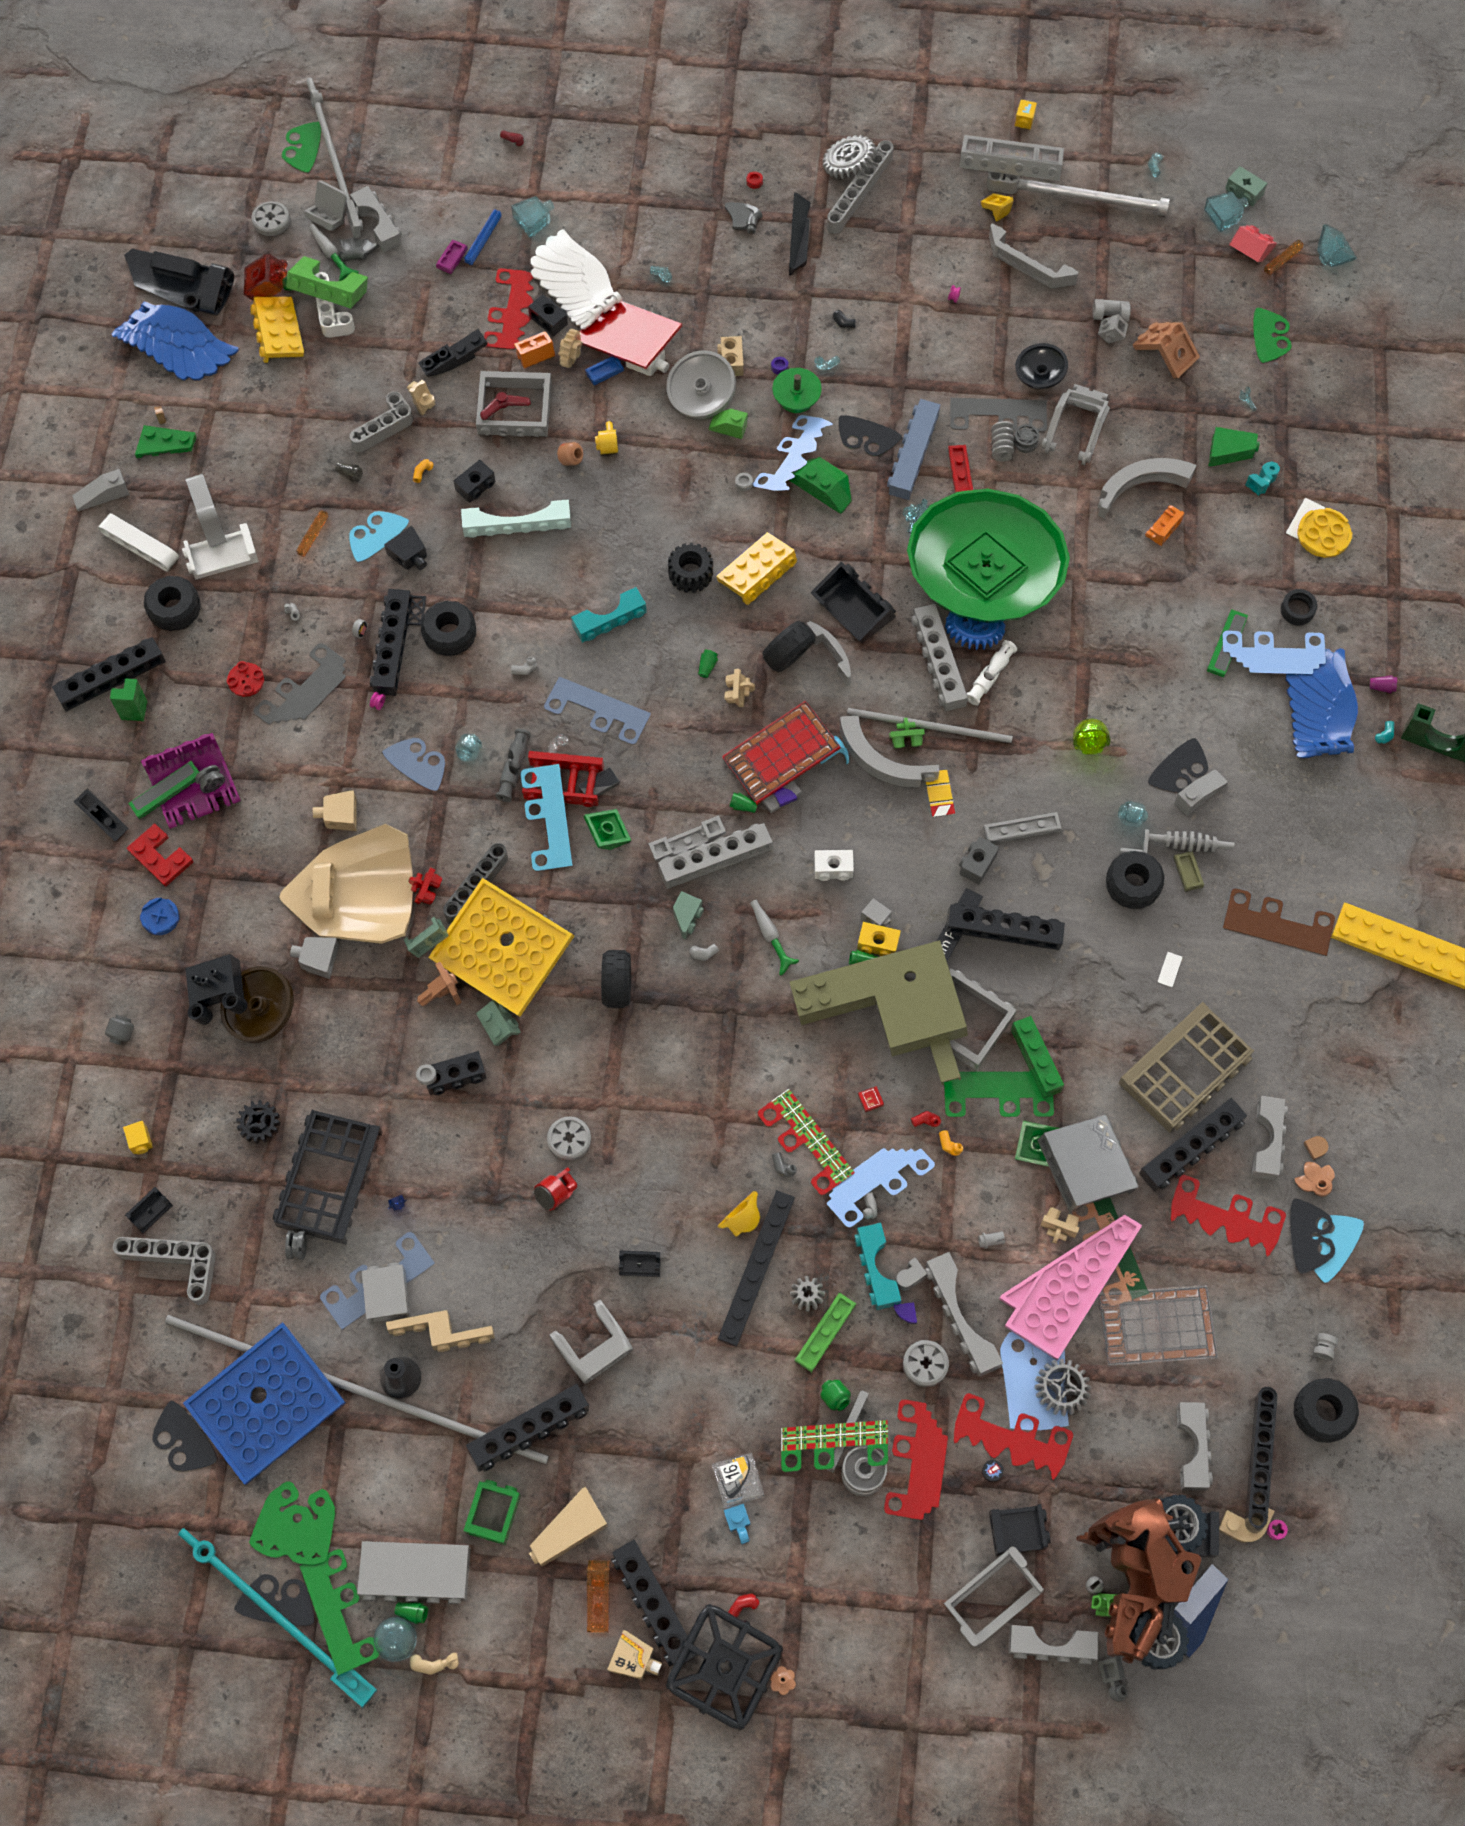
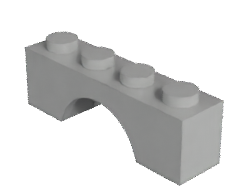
(368, 206)
(1271, 1114)
(1192, 1419)
(1081, 1647)

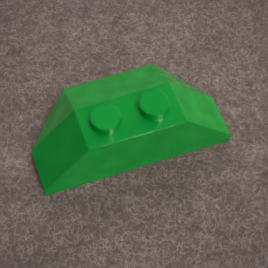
(824, 483)

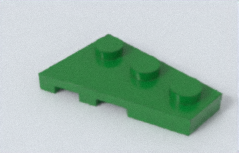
(164, 440)

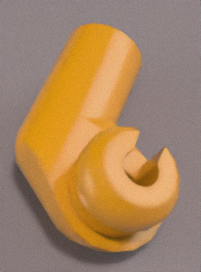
(420, 468)
(949, 1146)

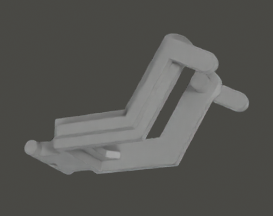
(1086, 399)

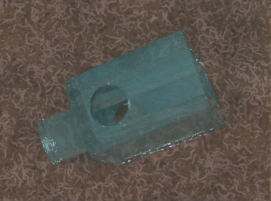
(1225, 209)
(532, 214)

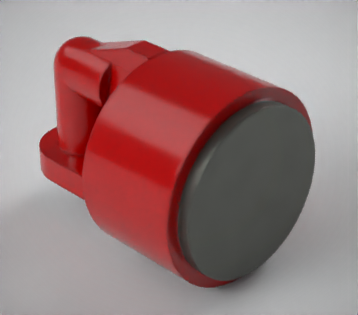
(552, 1192)

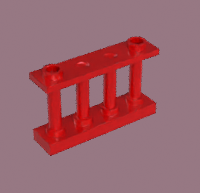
(574, 764)

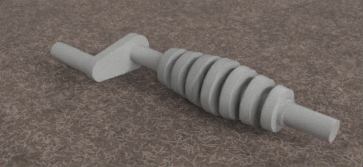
(1198, 842)

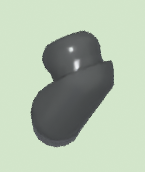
(783, 1168)

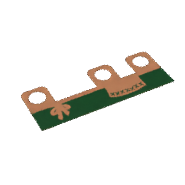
(1127, 1269)

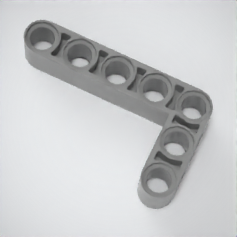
(206, 510)
(173, 1256)

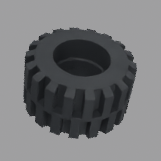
(690, 555)

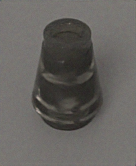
(349, 471)

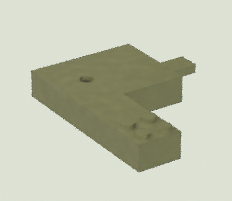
(911, 1012)

